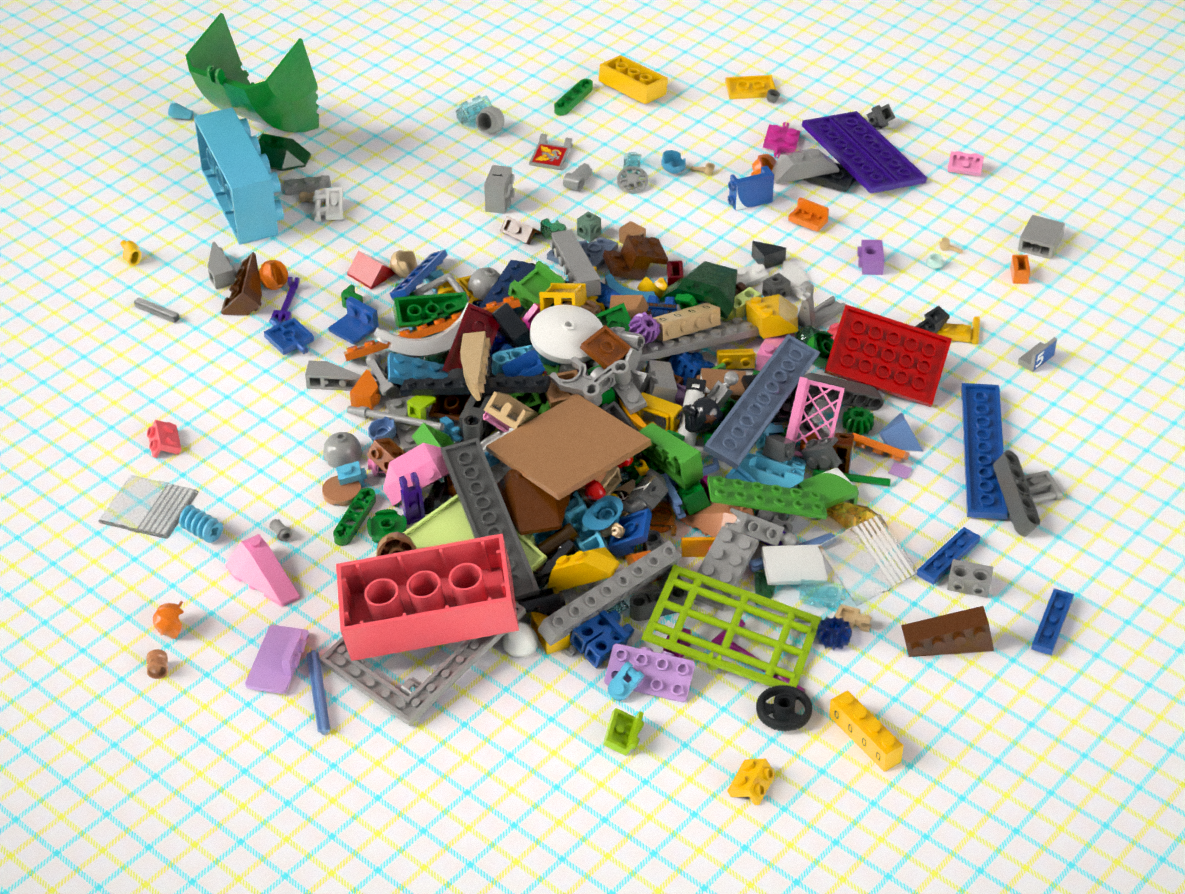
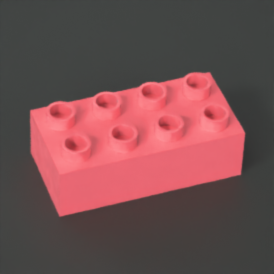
(426, 597)

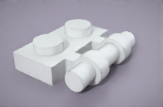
(333, 207)

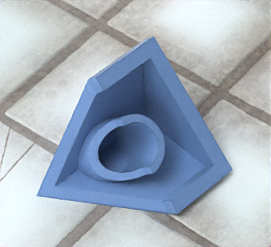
(900, 435)

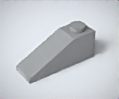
(329, 376)

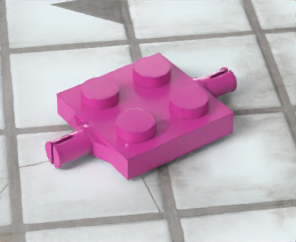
(781, 139)

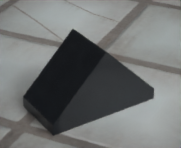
(768, 254)

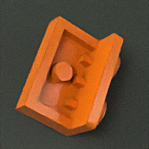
(809, 214)

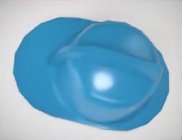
(603, 513)

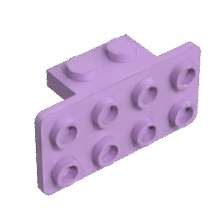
(277, 659)
(664, 674)

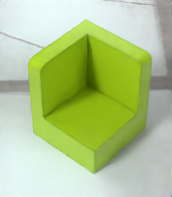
(417, 406)

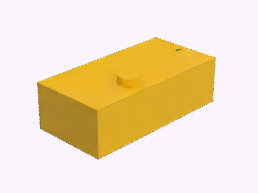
(633, 79)

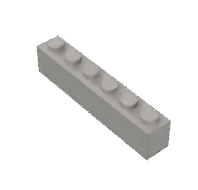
(575, 261)

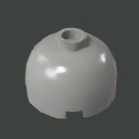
(482, 282)
(342, 449)

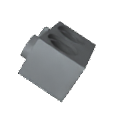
(970, 578)

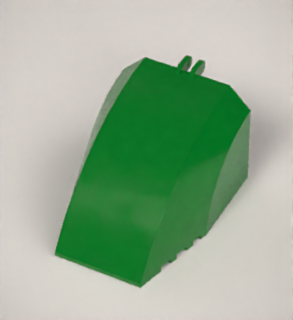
(281, 101)

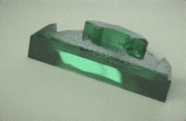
(762, 587)

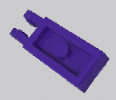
(412, 499)

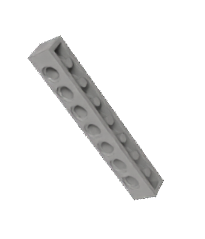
(609, 592)

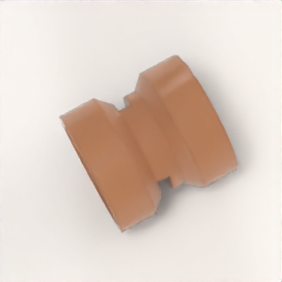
(157, 664)

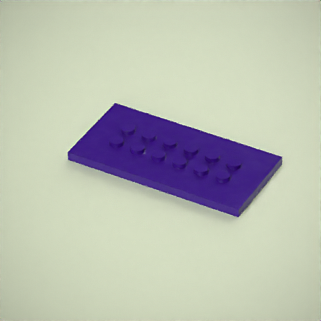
(864, 152)

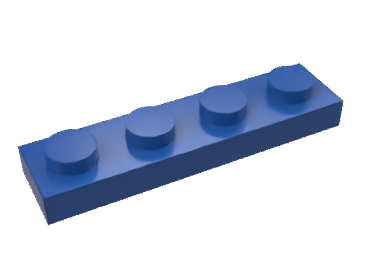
(942, 560)
(1052, 621)

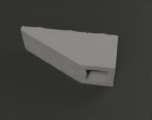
(219, 268)

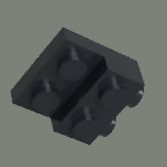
(548, 600)

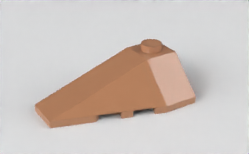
(713, 518)

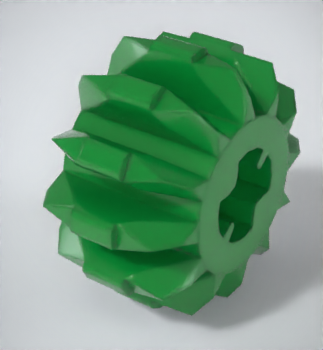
(858, 420)

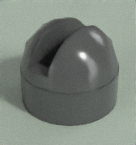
(772, 95)

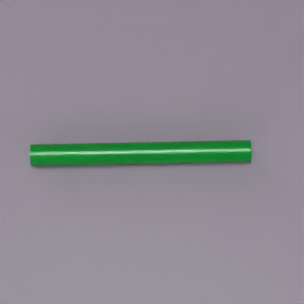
(861, 478)

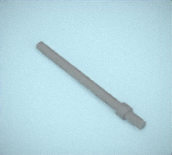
(365, 412)

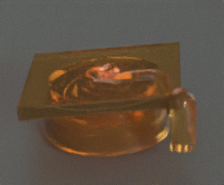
(663, 519)

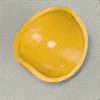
(658, 286)

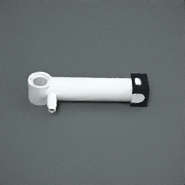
(694, 390)

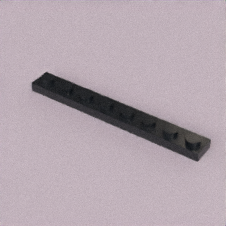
(458, 386)

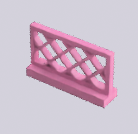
(798, 410)

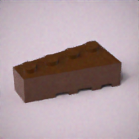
(949, 634)

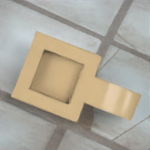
(854, 617)

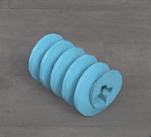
(200, 524)

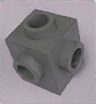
(880, 116)
(776, 285)

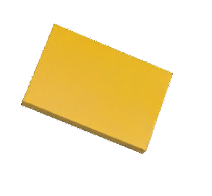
(749, 86)

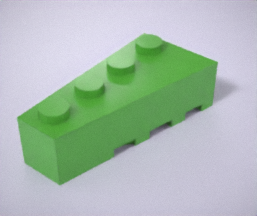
(673, 456)

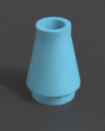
(179, 111)

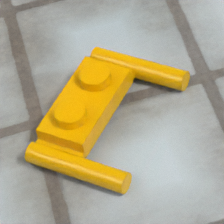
(962, 332)

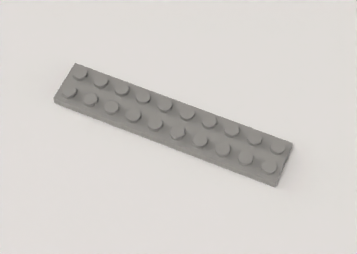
(726, 332)

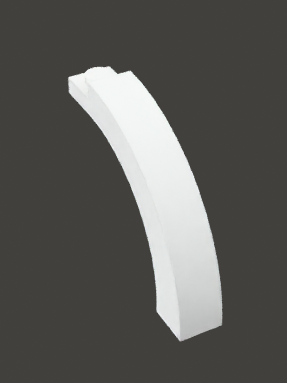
(420, 346)

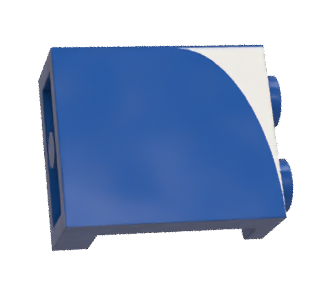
(751, 190)

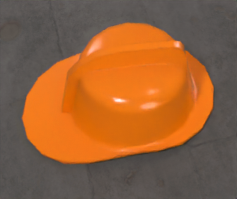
(763, 160)

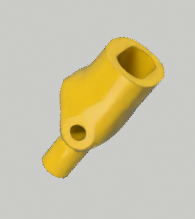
(131, 252)

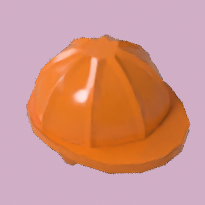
(273, 274)
(167, 619)

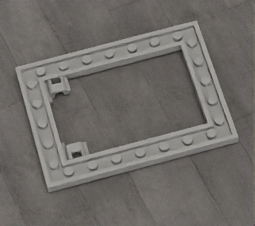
(402, 702)

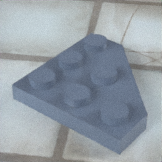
(593, 250)

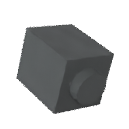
(779, 448)

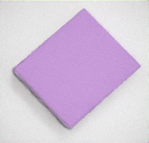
(900, 470)

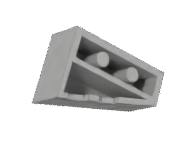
(661, 380)

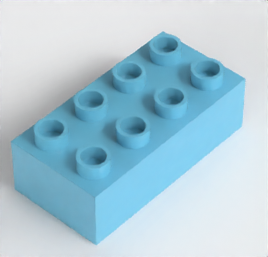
(238, 175)

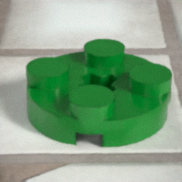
(376, 524)

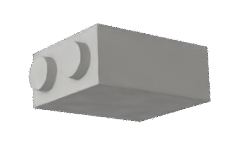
(1041, 237)

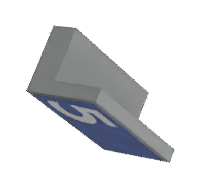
(1038, 355)

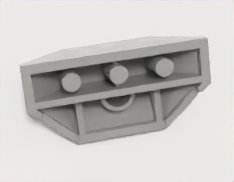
(802, 165)

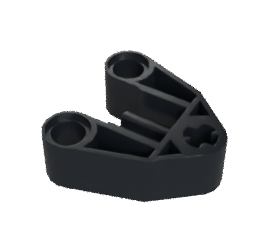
(512, 326)

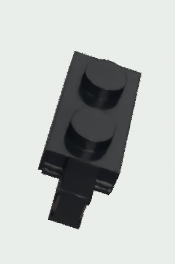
(543, 576)

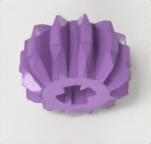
(645, 325)

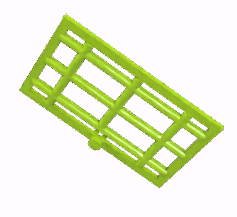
(732, 628)

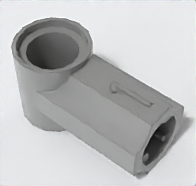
(578, 177)
(632, 339)

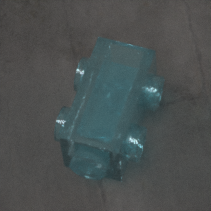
(468, 111)
(820, 591)

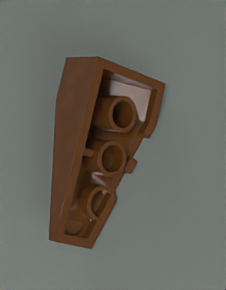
(245, 291)

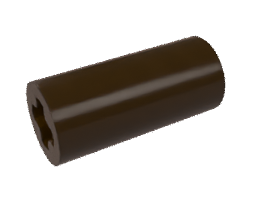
(551, 544)

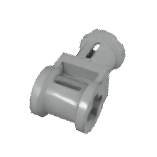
(777, 518)

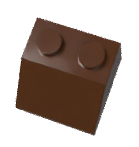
(449, 406)

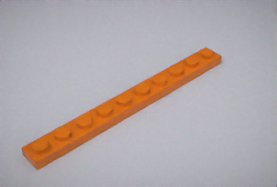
(423, 330)

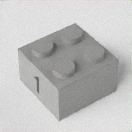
(499, 189)

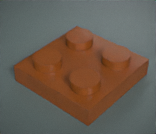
(605, 347)

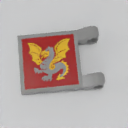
(550, 155)

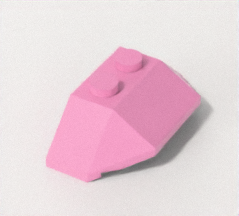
(424, 460)

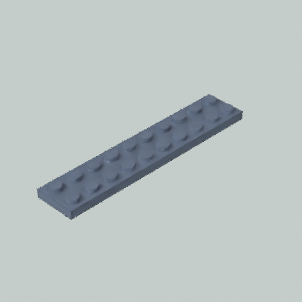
(761, 402)

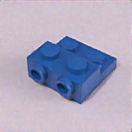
(636, 532)

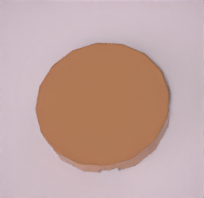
(337, 494)

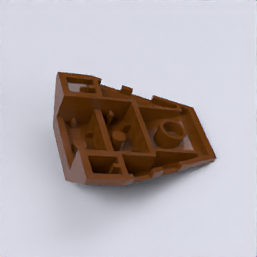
(530, 506)

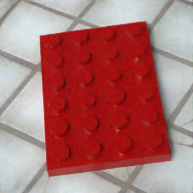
(888, 355)

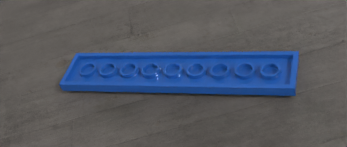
(981, 449)

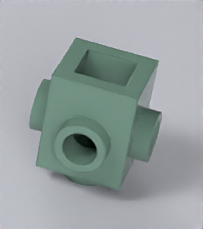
(589, 226)

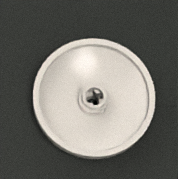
(561, 331)

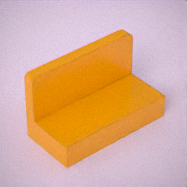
(695, 546)

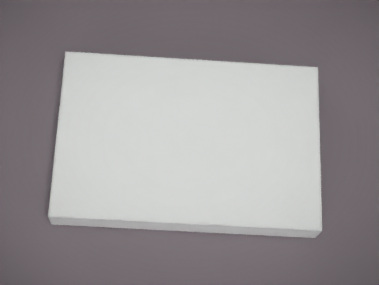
(792, 563)

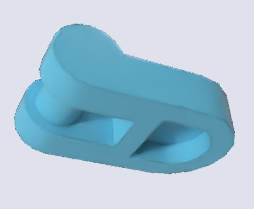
(619, 688)

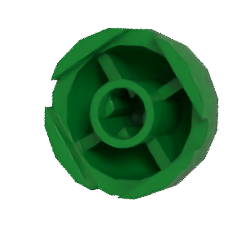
(823, 343)

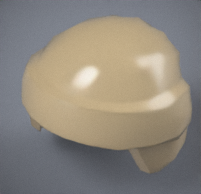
(403, 263)

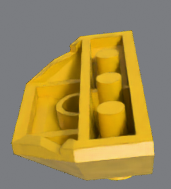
(582, 568)

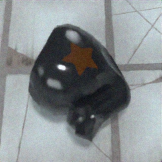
(702, 415)

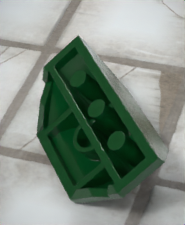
(283, 152)

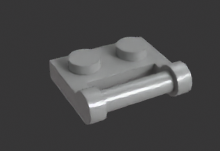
(1042, 482)

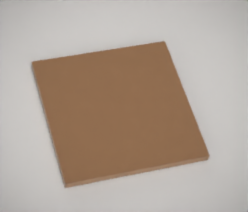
(568, 446)

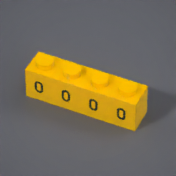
(866, 730)

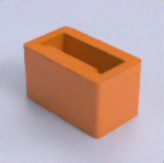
(1020, 269)

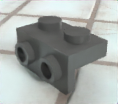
(820, 453)

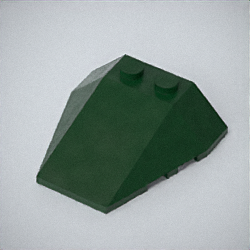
(709, 284)

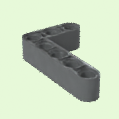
(854, 393)
(642, 604)

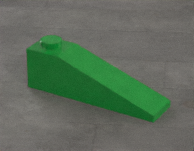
(421, 309)

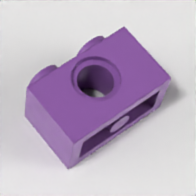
(871, 257)

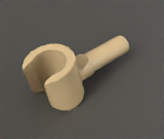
(708, 169)
(945, 245)

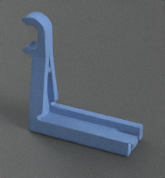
(672, 496)

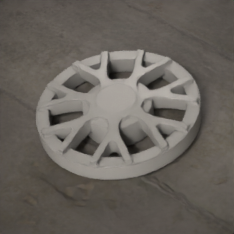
(632, 179)

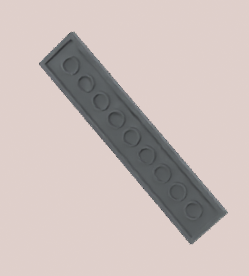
(486, 508)

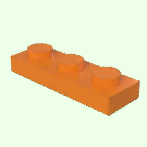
(880, 448)

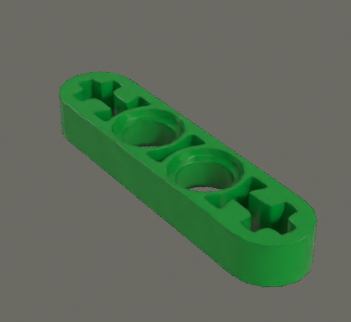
(573, 97)
(358, 517)

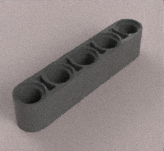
(1016, 493)

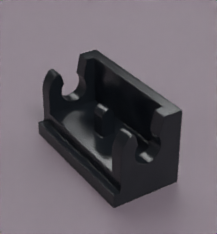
(437, 496)

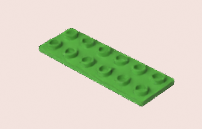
(766, 497)

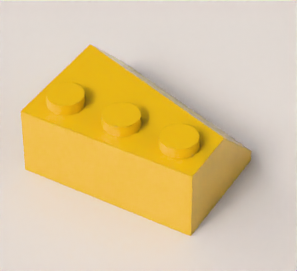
(772, 315)

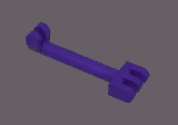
(284, 313)

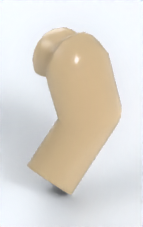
(614, 529)

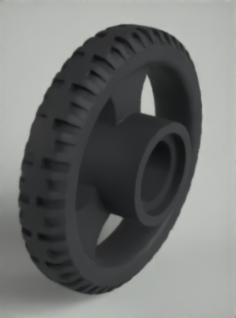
(783, 708)

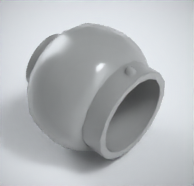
(490, 120)

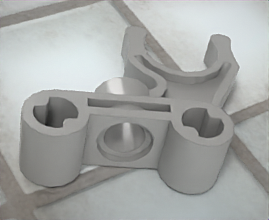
(596, 383)

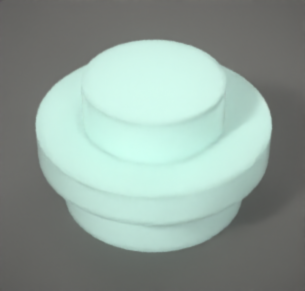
(935, 261)

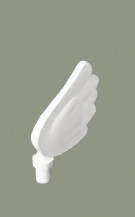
(796, 276)

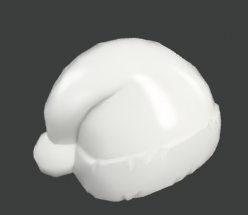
(521, 642)

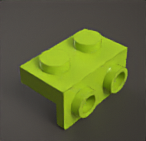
(623, 731)

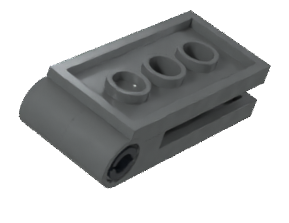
(471, 419)

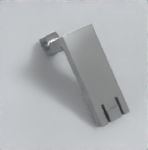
(820, 314)

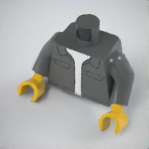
(647, 492)

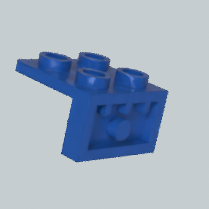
(357, 322)
(689, 365)

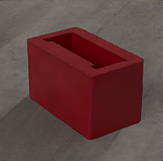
(674, 271)

